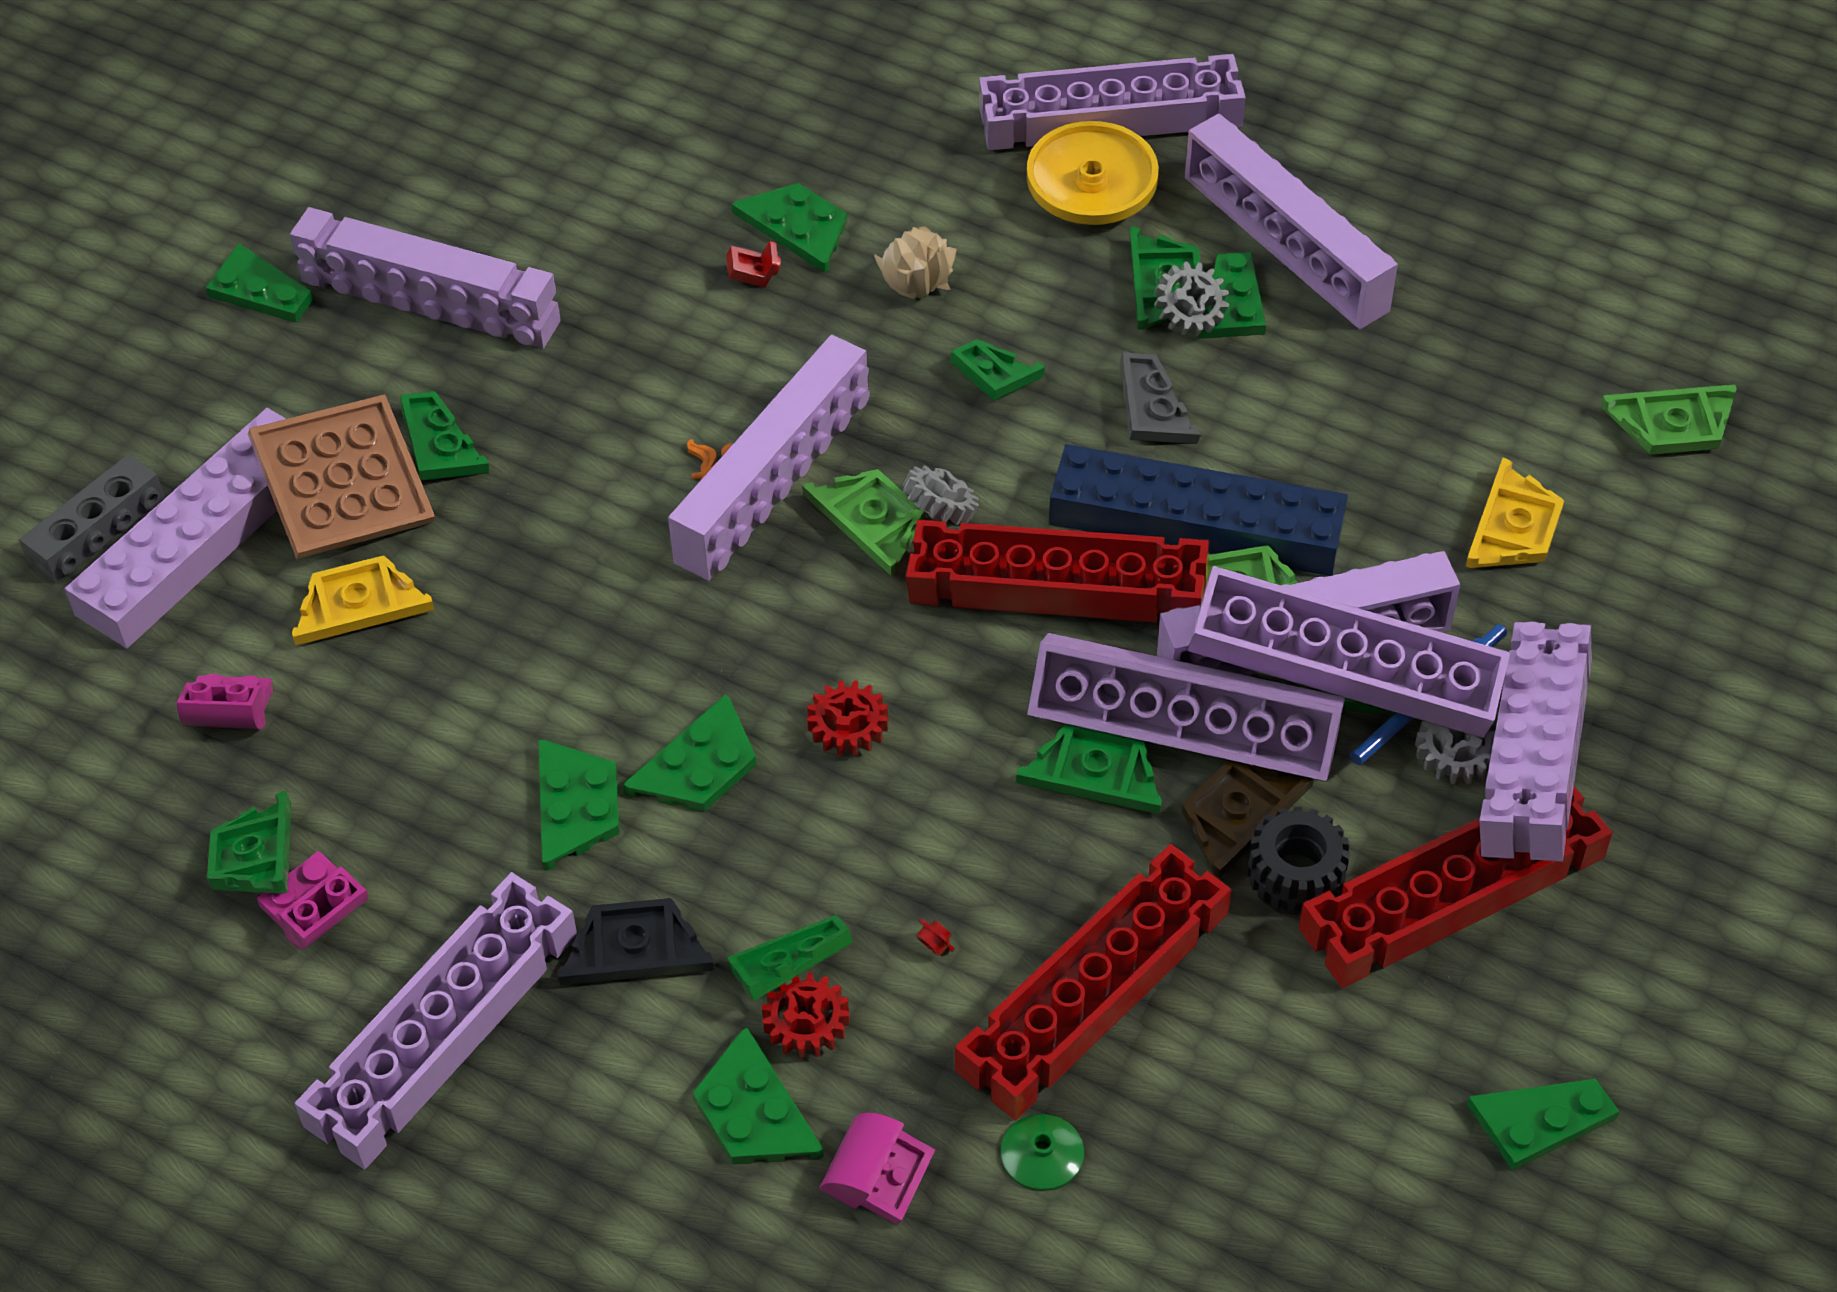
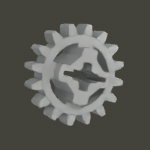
(1191, 298)
(940, 495)
(1454, 752)

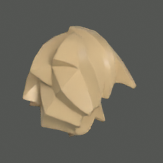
(917, 263)

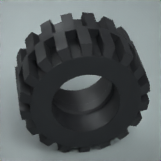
(1302, 835)

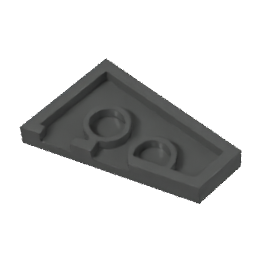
(1151, 404)

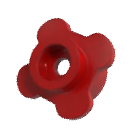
(934, 937)

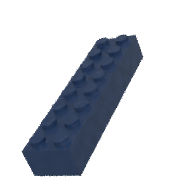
(1177, 501)

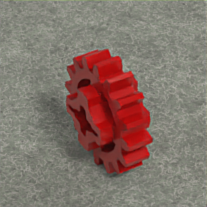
(847, 718)
(805, 1017)

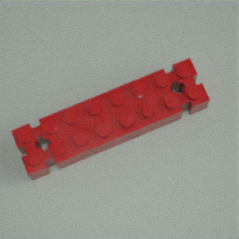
(1055, 571)
(1436, 895)
(1091, 981)

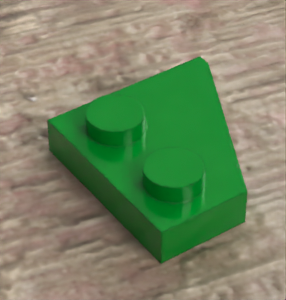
(994, 369)

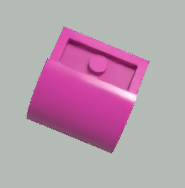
(225, 702)
(315, 900)
(877, 1166)

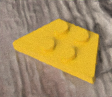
(1515, 521)
(356, 599)

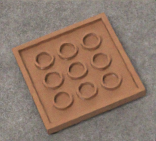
(341, 476)

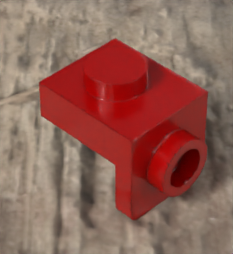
(753, 266)

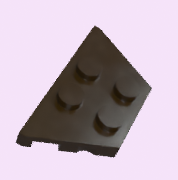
(1233, 804)

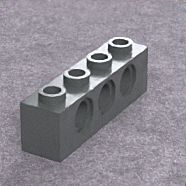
(92, 518)

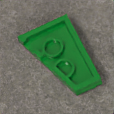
(258, 286)
(1245, 308)
(436, 440)
(785, 957)
(1541, 1118)

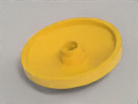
(1092, 172)

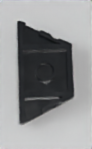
(634, 943)

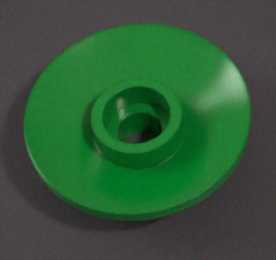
(1037, 1167)

